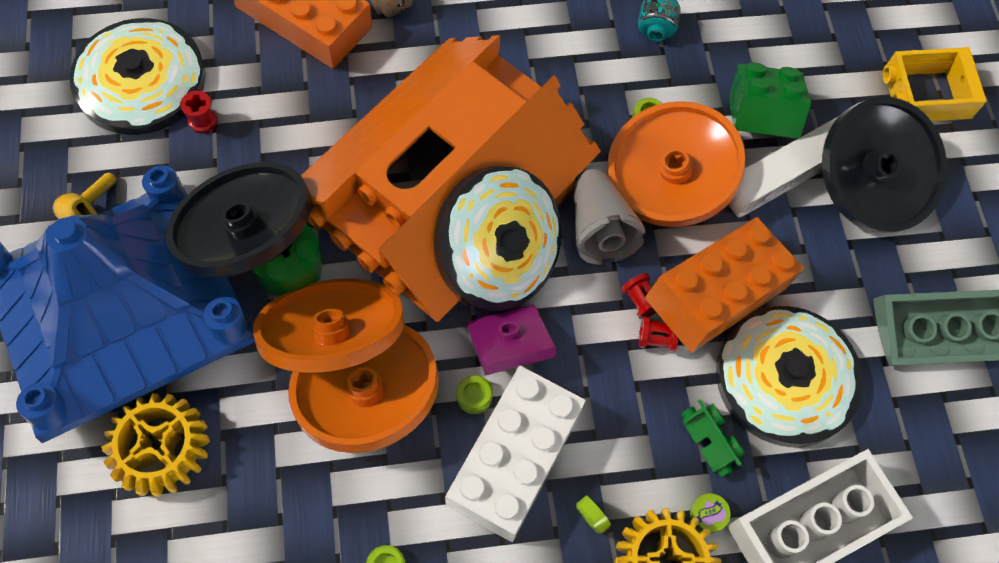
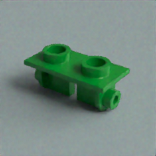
(722, 450)

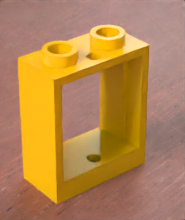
(961, 76)

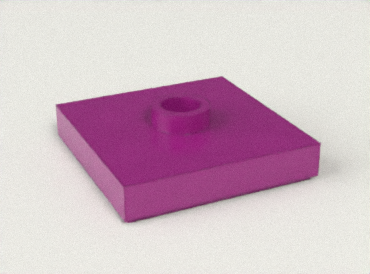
(510, 339)

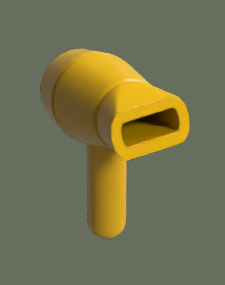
(75, 204)

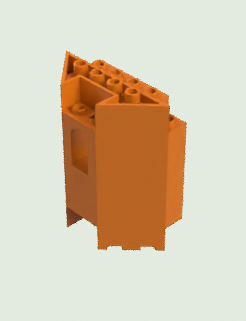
(480, 110)

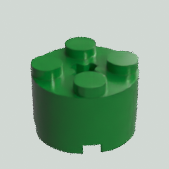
(294, 267)

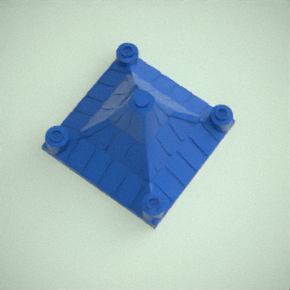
(109, 312)

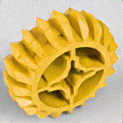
(143, 454)
(667, 542)

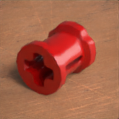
(197, 108)
(637, 289)
(646, 338)

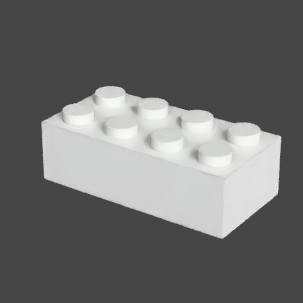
(514, 453)
(823, 516)

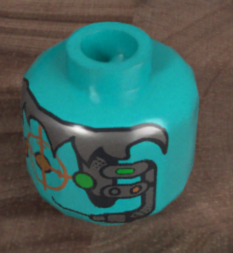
(659, 19)

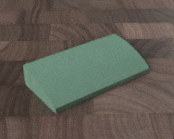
(939, 327)

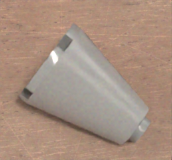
(604, 220)

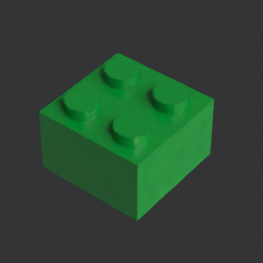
(769, 100)

